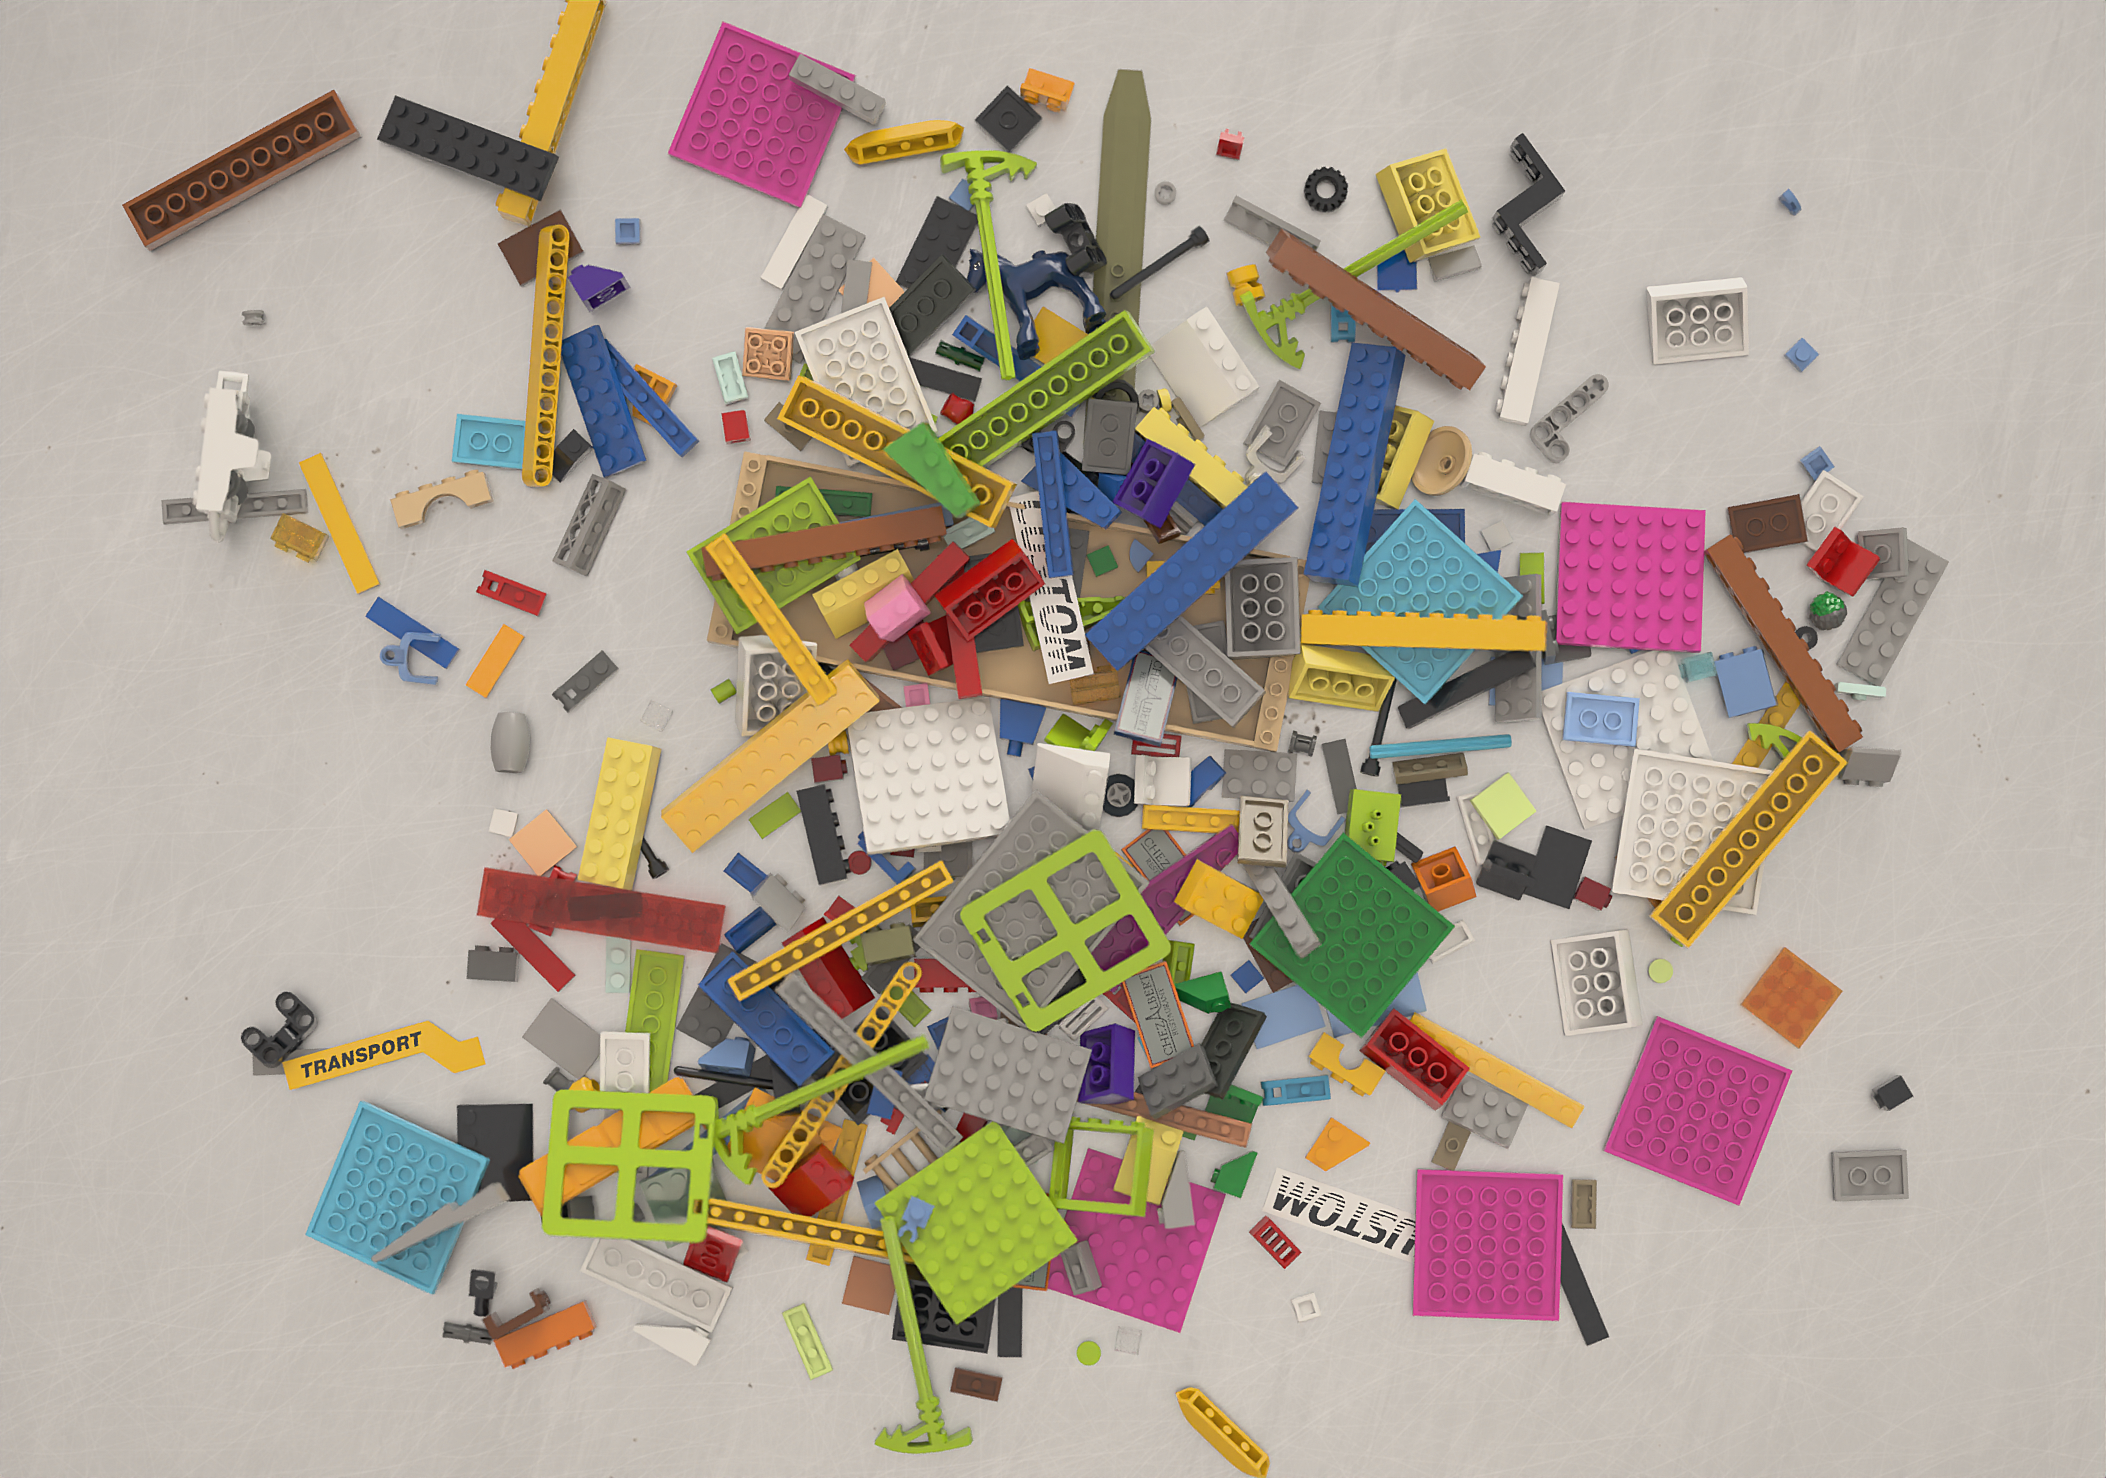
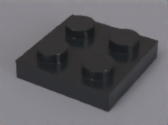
(1008, 119)

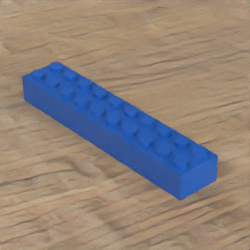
(1354, 464)
(1191, 571)

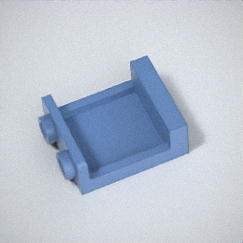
(1745, 682)

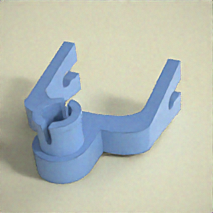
(401, 657)
(1303, 833)

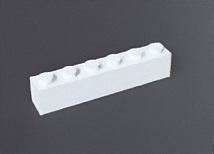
(1528, 351)

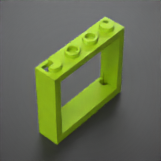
(1062, 1161)

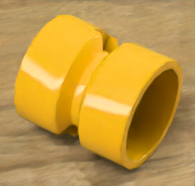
(1244, 280)

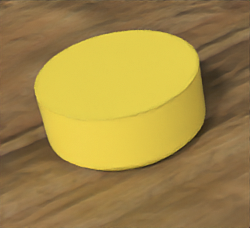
(1164, 399)

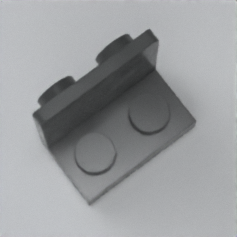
(1560, 653)

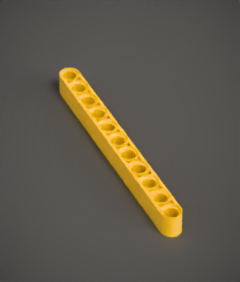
(538, 366)
(826, 1106)

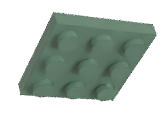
(669, 1196)

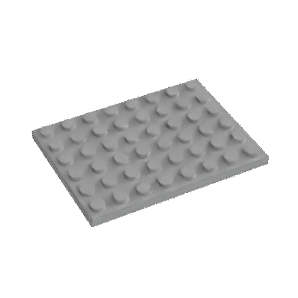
(1021, 922)

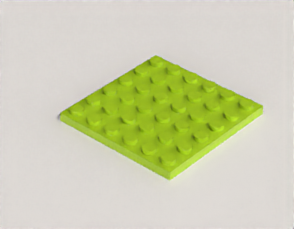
(985, 1225)

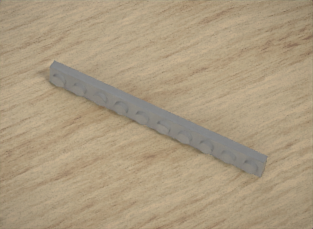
(856, 1051)

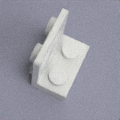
(1162, 781)

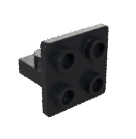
(1507, 870)

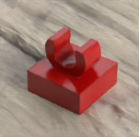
(1230, 144)

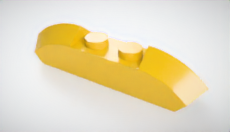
(904, 141)
(1222, 1433)

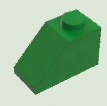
(1205, 993)
(1234, 1174)

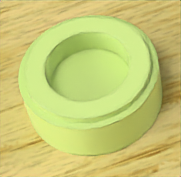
(1660, 971)

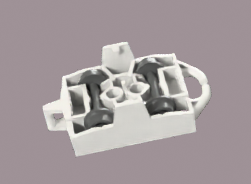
(228, 455)

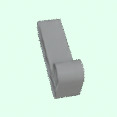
(1571, 413)

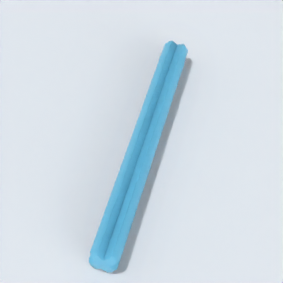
(1440, 746)

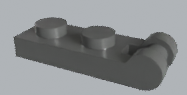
(585, 680)

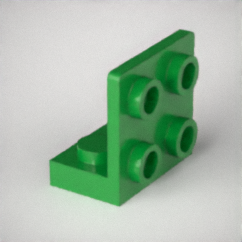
(1237, 1104)

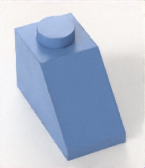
(730, 1057)
(871, 1191)

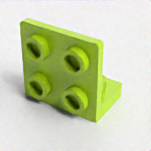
(1073, 735)

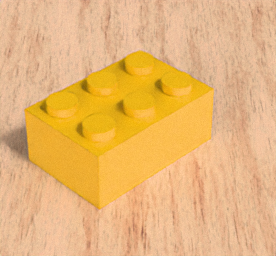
(1219, 899)

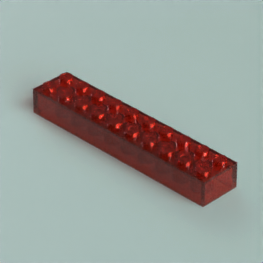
(601, 910)

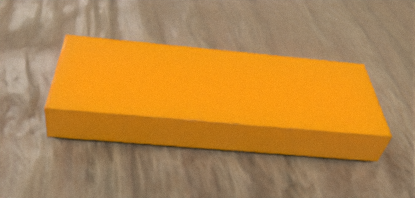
(495, 661)

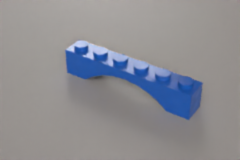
(984, 342)

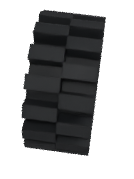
(1334, 177)

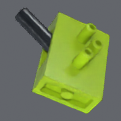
(1374, 825)

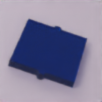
(1397, 273)

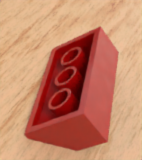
(990, 589)
(833, 977)
(1414, 1059)

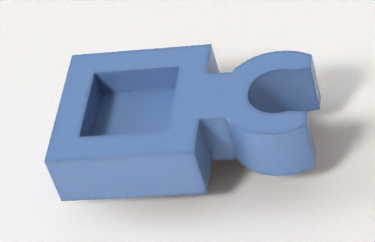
(916, 1214)

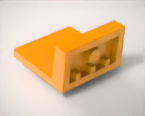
(1046, 89)

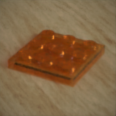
(1791, 997)

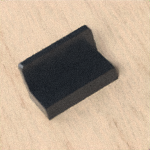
(1423, 793)

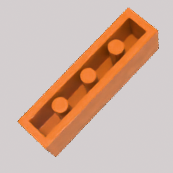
(545, 1334)

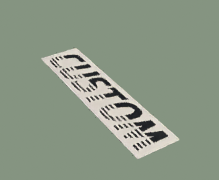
(1053, 604)
(1342, 1214)

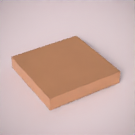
(869, 1286)

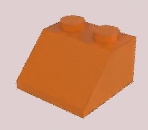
(1444, 879)

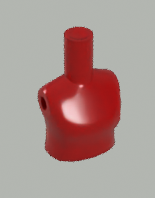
(957, 409)

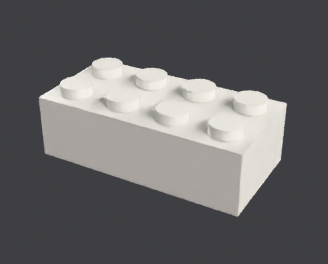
(1513, 484)

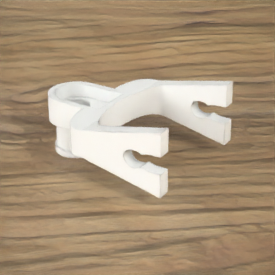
(1259, 467)

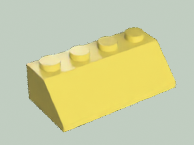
(1404, 447)
(845, 599)
(1339, 678)

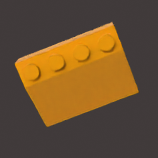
(765, 1140)

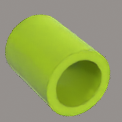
(723, 691)

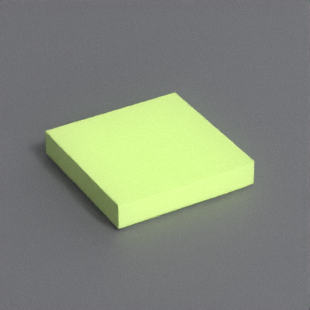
(1503, 806)

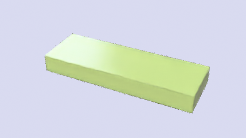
(807, 1341)

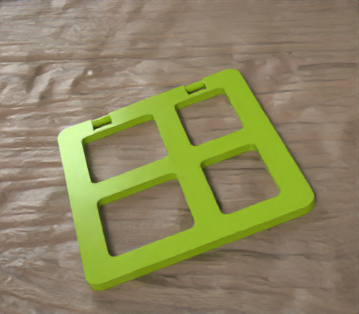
(1069, 935)
(628, 1159)

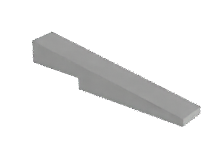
(444, 1219)

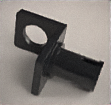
(482, 1291)

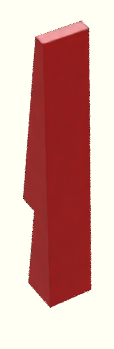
(926, 585)
(964, 658)

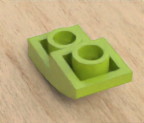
(1533, 564)
(858, 956)

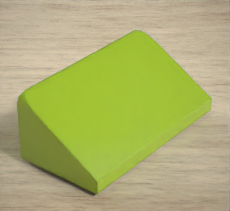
(1180, 960)

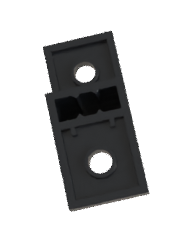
(1527, 205)

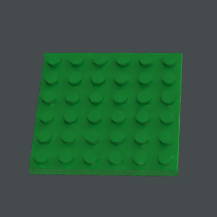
(1369, 933)

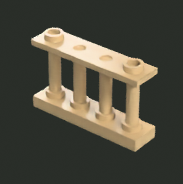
(874, 1162)

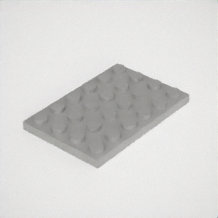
(1007, 1075)

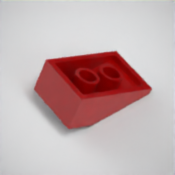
(813, 1183)

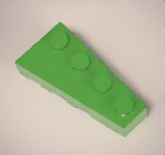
(931, 466)

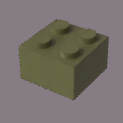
(889, 944)

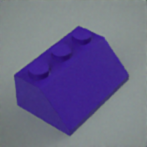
(597, 285)
(1154, 483)
(1110, 1065)

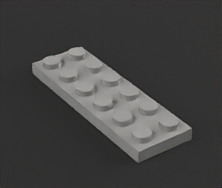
(815, 279)
(1892, 616)
(1206, 670)
(1521, 696)

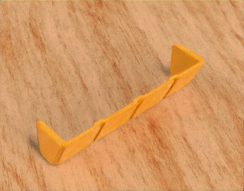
(654, 1131)

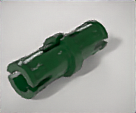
(960, 355)

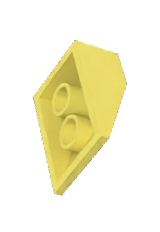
(1164, 1150)

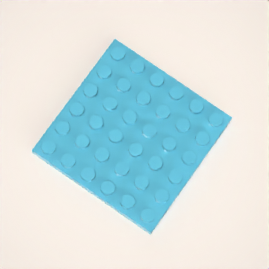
(1423, 571)
(387, 1184)

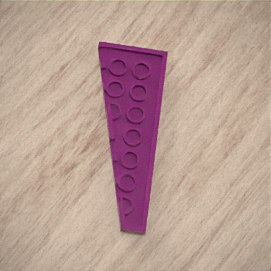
(1126, 935)

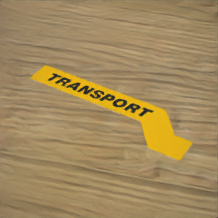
(382, 1049)

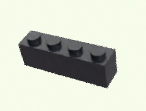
(822, 834)

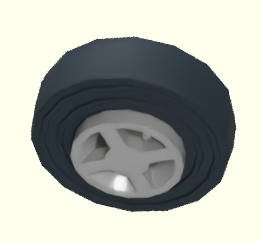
(1119, 795)

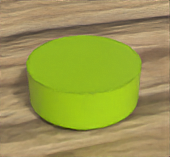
(1088, 1353)

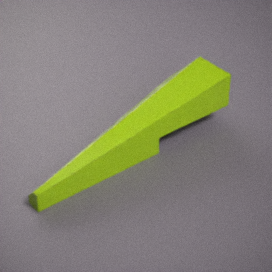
(1091, 611)

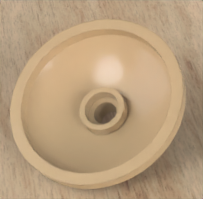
(1443, 461)

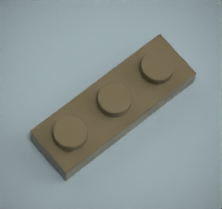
(1429, 768)

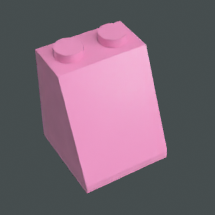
(895, 609)

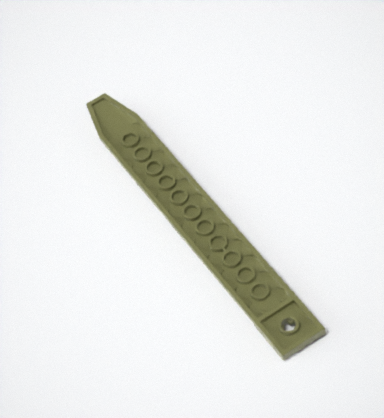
(1122, 201)

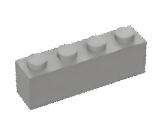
(837, 89)

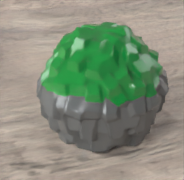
(1827, 611)

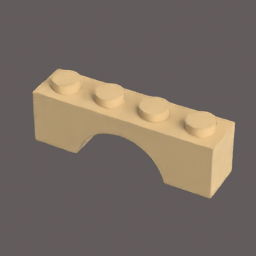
(412, 507)

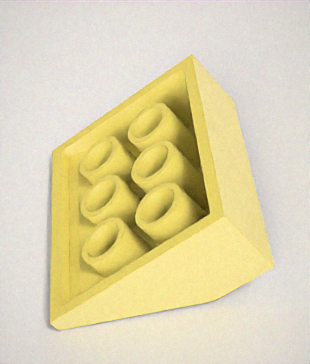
(1420, 190)

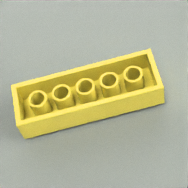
(1208, 472)
(619, 814)

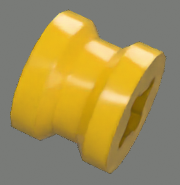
(839, 744)

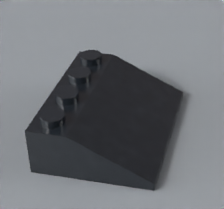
(858, 1093)
(504, 1137)
(936, 1323)

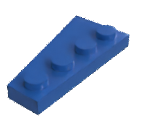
(1081, 495)

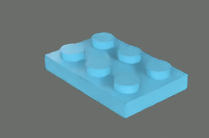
(489, 441)

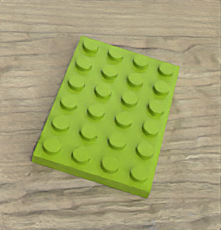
(791, 511)

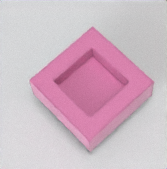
(916, 695)
(983, 1007)

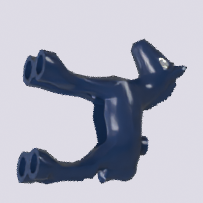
(1028, 282)

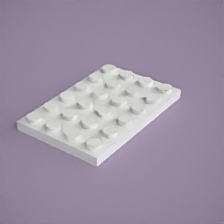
(867, 363)

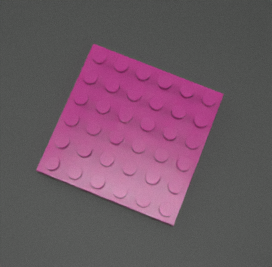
(753, 120)
(1630, 577)
(1697, 1110)
(1488, 1245)
(1139, 1262)

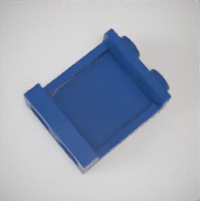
(886, 866)

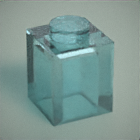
(1698, 667)

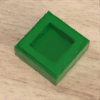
(1102, 561)

